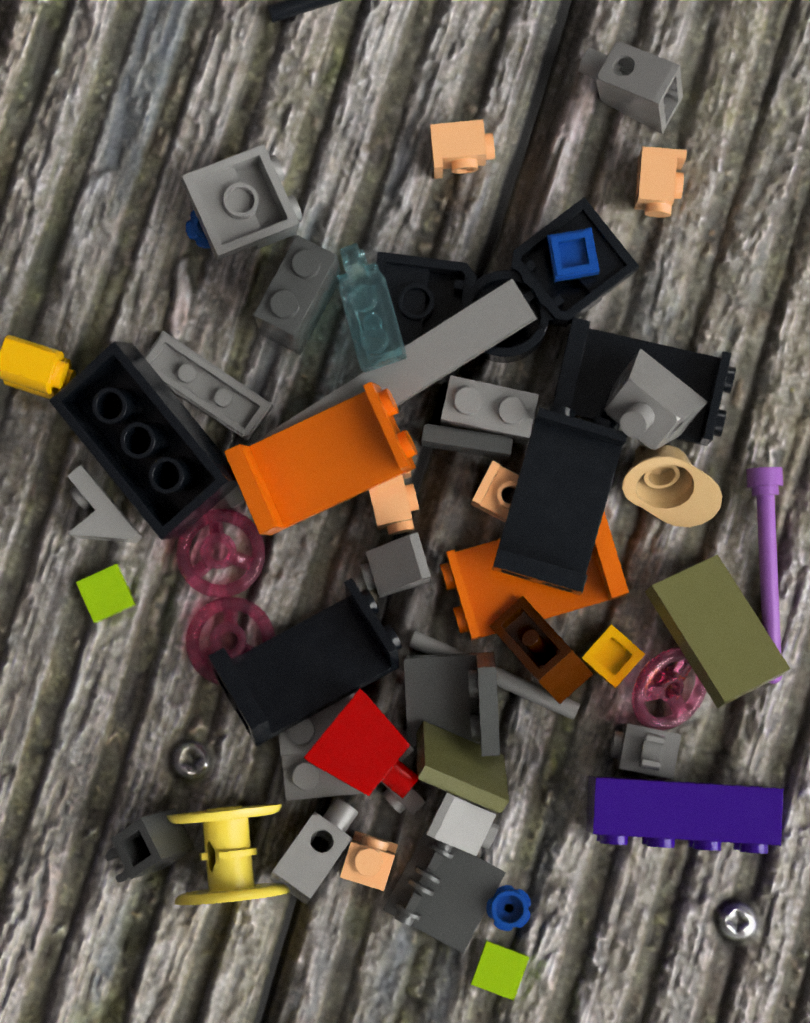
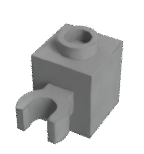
(645, 750)

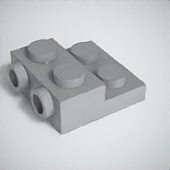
(242, 202)
(302, 778)

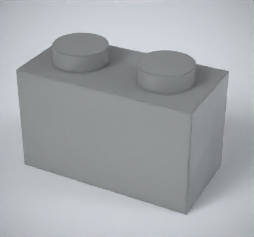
(489, 409)

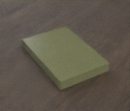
(717, 630)

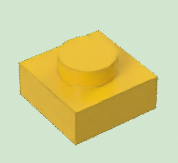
(612, 656)

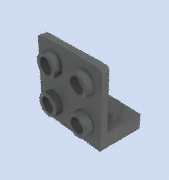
(455, 695)

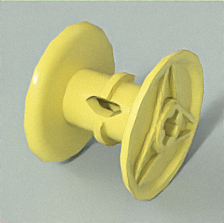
(228, 855)

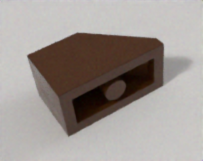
(541, 650)

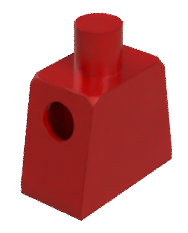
(364, 749)

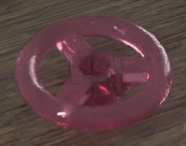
(194, 574)
(230, 608)
(665, 682)

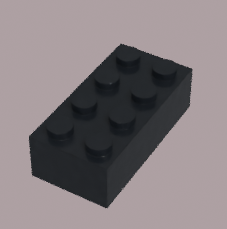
(145, 440)

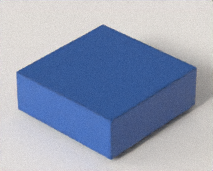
(573, 254)

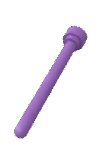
(765, 485)

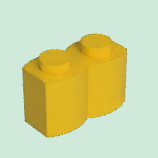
(34, 367)

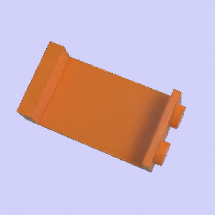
(322, 460)
(489, 593)

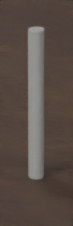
(505, 679)

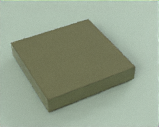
(460, 768)

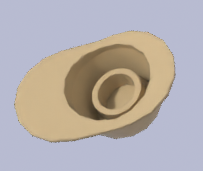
(671, 487)

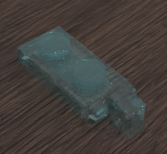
(369, 311)

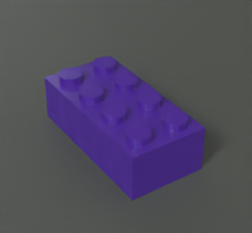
(684, 811)

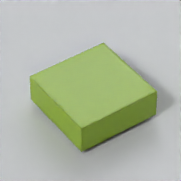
(106, 593)
(500, 970)

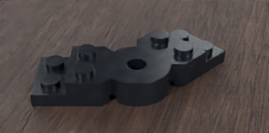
(435, 289)

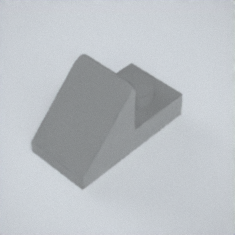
(107, 520)

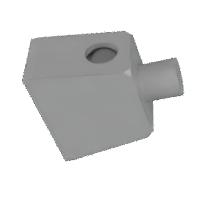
(636, 83)
(652, 402)
(304, 867)

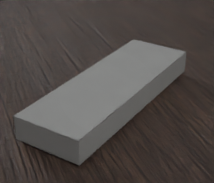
(208, 387)

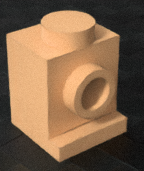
(460, 147)
(658, 181)
(489, 494)
(393, 505)
(369, 860)

